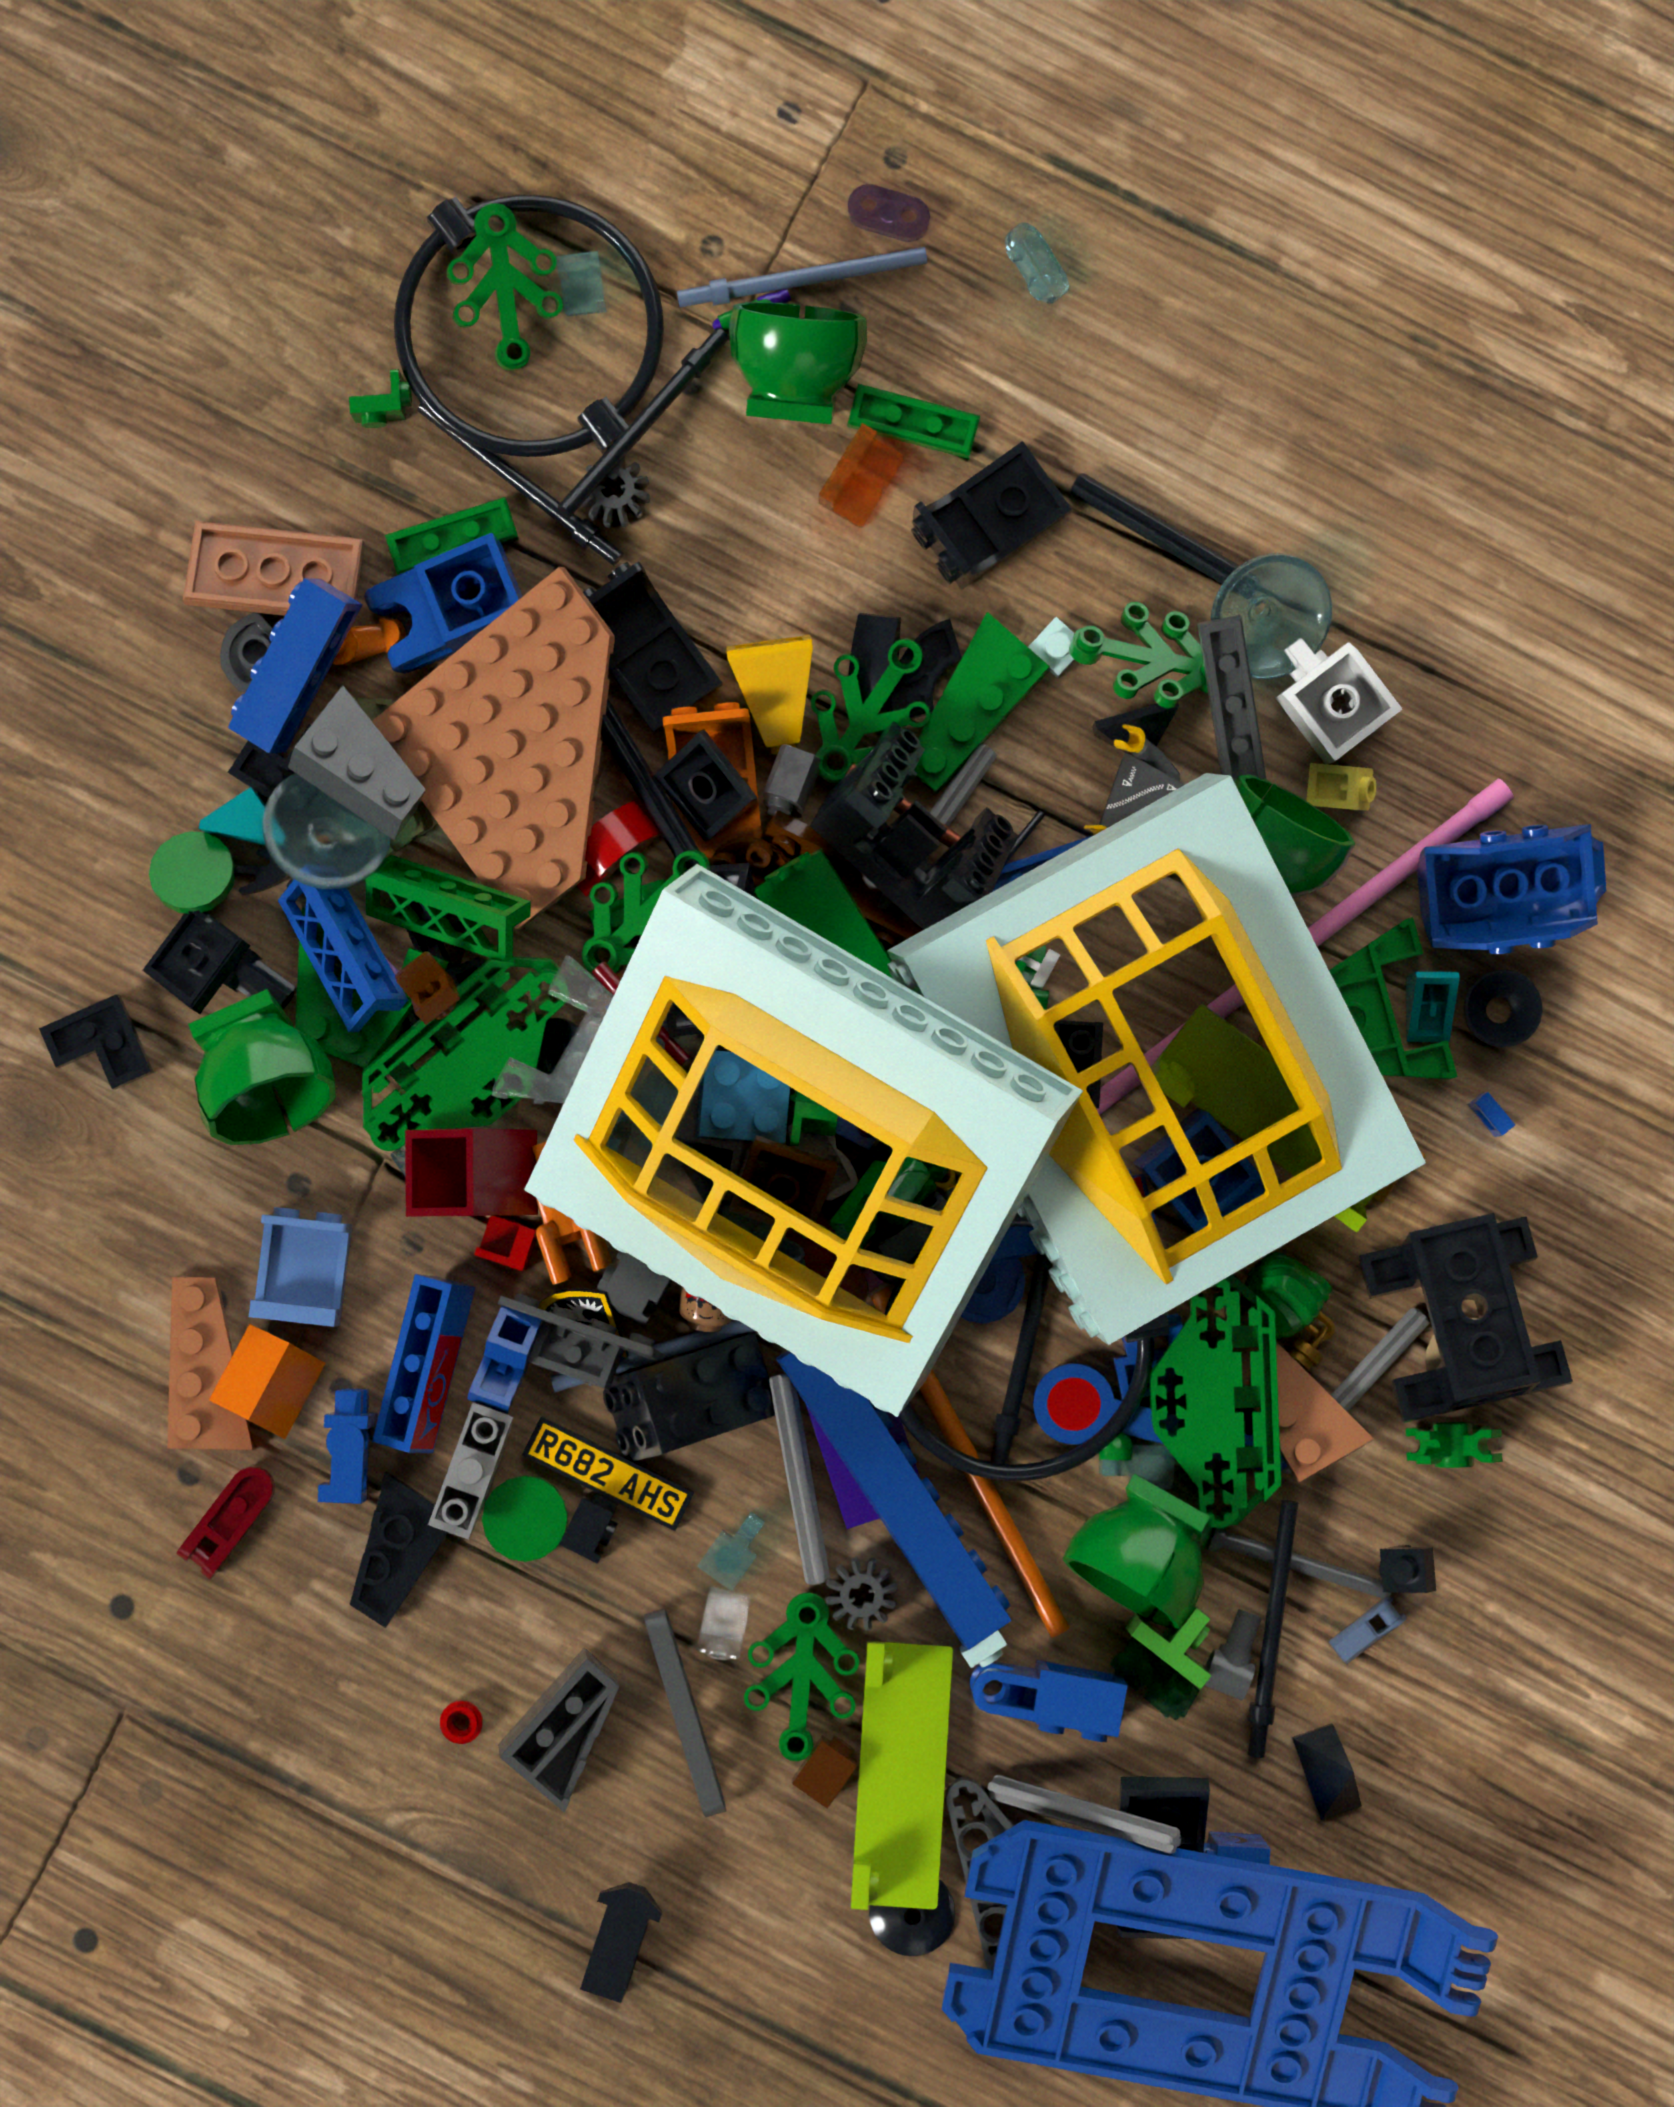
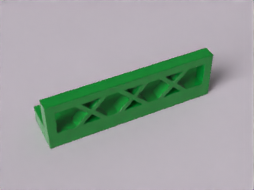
(440, 891)

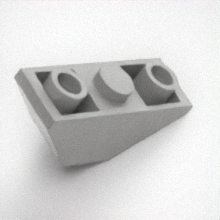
(471, 1471)

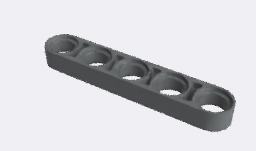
(685, 1712)

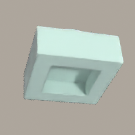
(1053, 646)
(985, 1651)

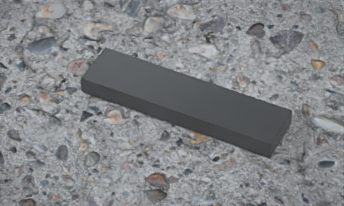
(1231, 697)

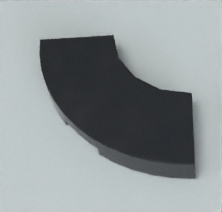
(939, 653)

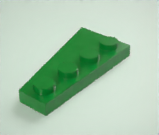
(979, 697)

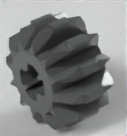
(615, 506)
(868, 1606)

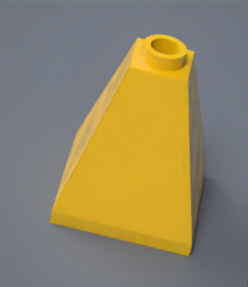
(774, 685)

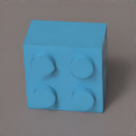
(740, 1102)

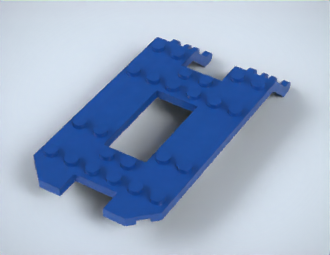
(1304, 1921)

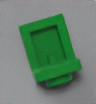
(376, 410)

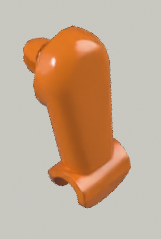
(369, 640)

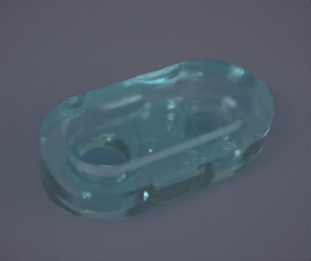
(1036, 263)

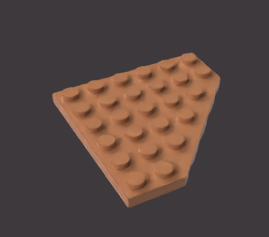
(514, 741)

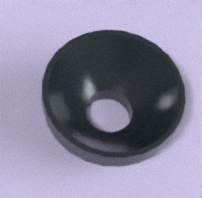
(1523, 1002)

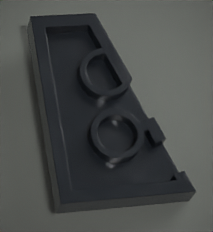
(395, 1551)

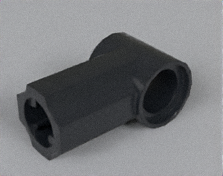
(254, 976)

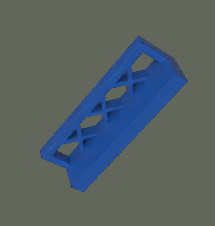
(354, 944)

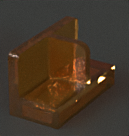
(860, 477)

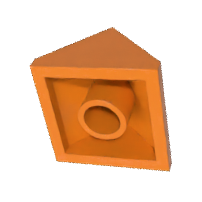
(267, 1381)

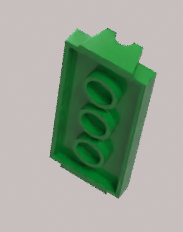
(818, 899)

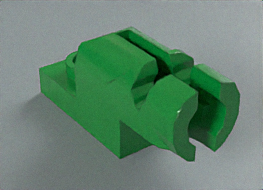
(912, 1184)

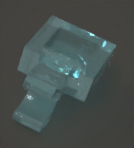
(657, 1099)
(1149, 1462)
(730, 1555)

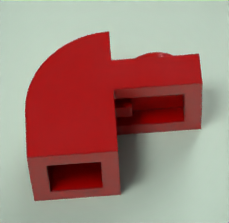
(613, 837)

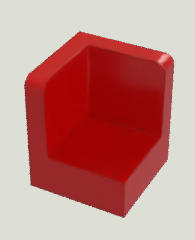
(507, 1243)

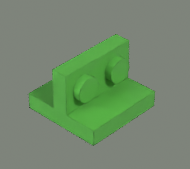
(1172, 1644)

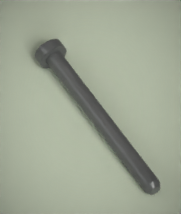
(1299, 1563)

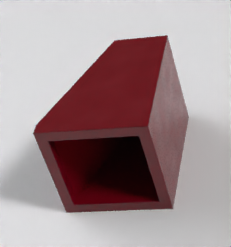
(469, 1172)

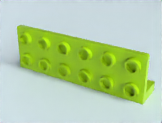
(1240, 1089)
(901, 1775)

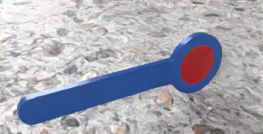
(1078, 1401)

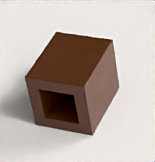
(826, 1770)

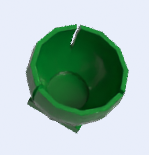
(794, 360)
(1300, 838)
(246, 1056)
(1144, 1553)

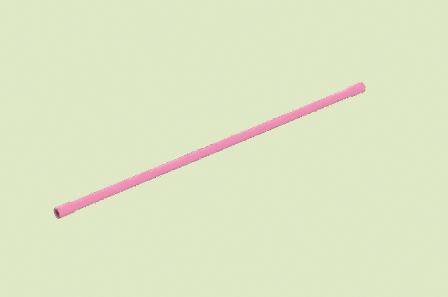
(1476, 811)

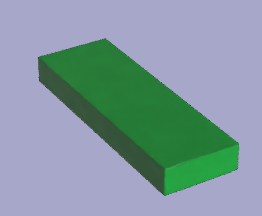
(914, 421)
(445, 533)

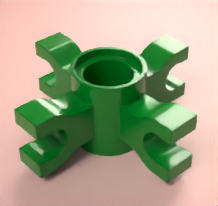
(1453, 1444)

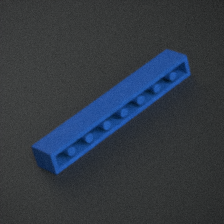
(903, 1503)

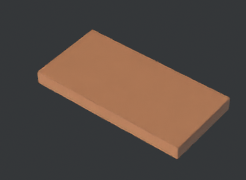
(261, 566)

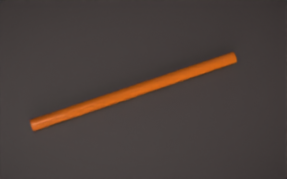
(989, 1498)

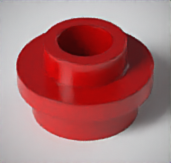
(453, 1733)

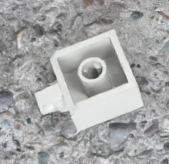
(1310, 698)

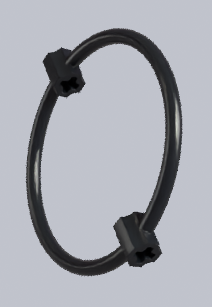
(600, 420)
(1038, 1470)

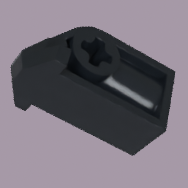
(619, 1939)

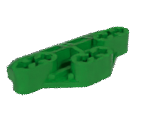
(471, 1055)
(1212, 1391)

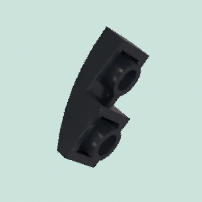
(871, 645)

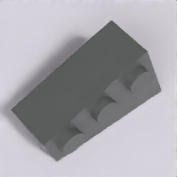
(357, 766)
(560, 1728)

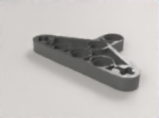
(994, 1824)

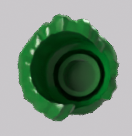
(1289, 1290)

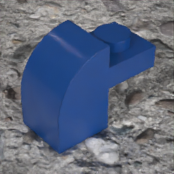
(504, 1359)

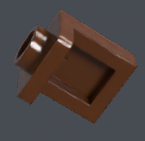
(429, 987)

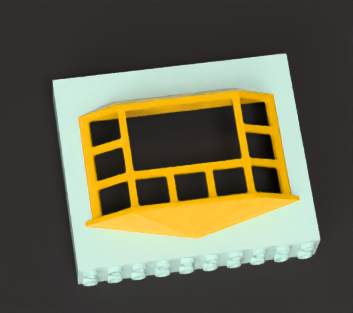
(853, 1047)
(1084, 1198)

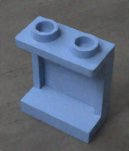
(302, 1268)

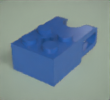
(440, 604)
(1230, 1187)
(1054, 1697)

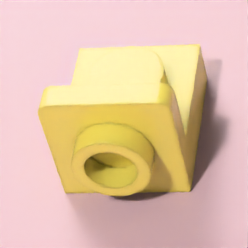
(1341, 786)

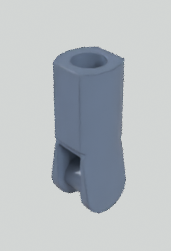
(1361, 1635)

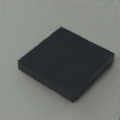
(196, 959)

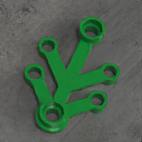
(503, 279)
(1156, 655)
(864, 717)
(635, 913)
(802, 1667)

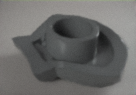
(242, 647)

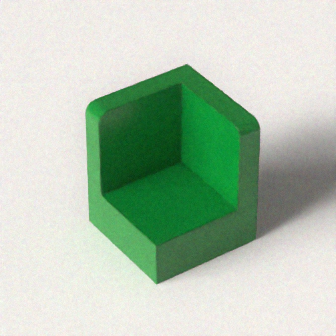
(811, 1118)

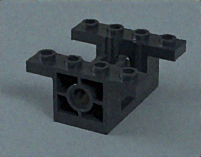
(896, 854)
(1480, 1357)

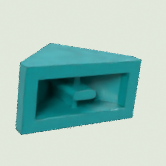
(238, 818)
(1430, 1005)

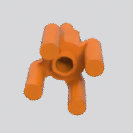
(560, 1230)

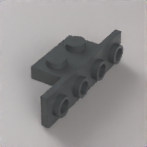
(579, 1349)

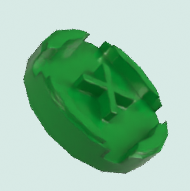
(192, 872)
(525, 1518)

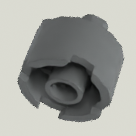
(634, 1288)

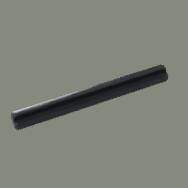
(1152, 528)
(646, 785)

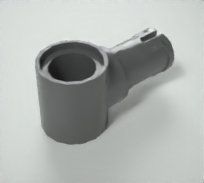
(1231, 1664)

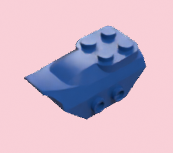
(1511, 888)

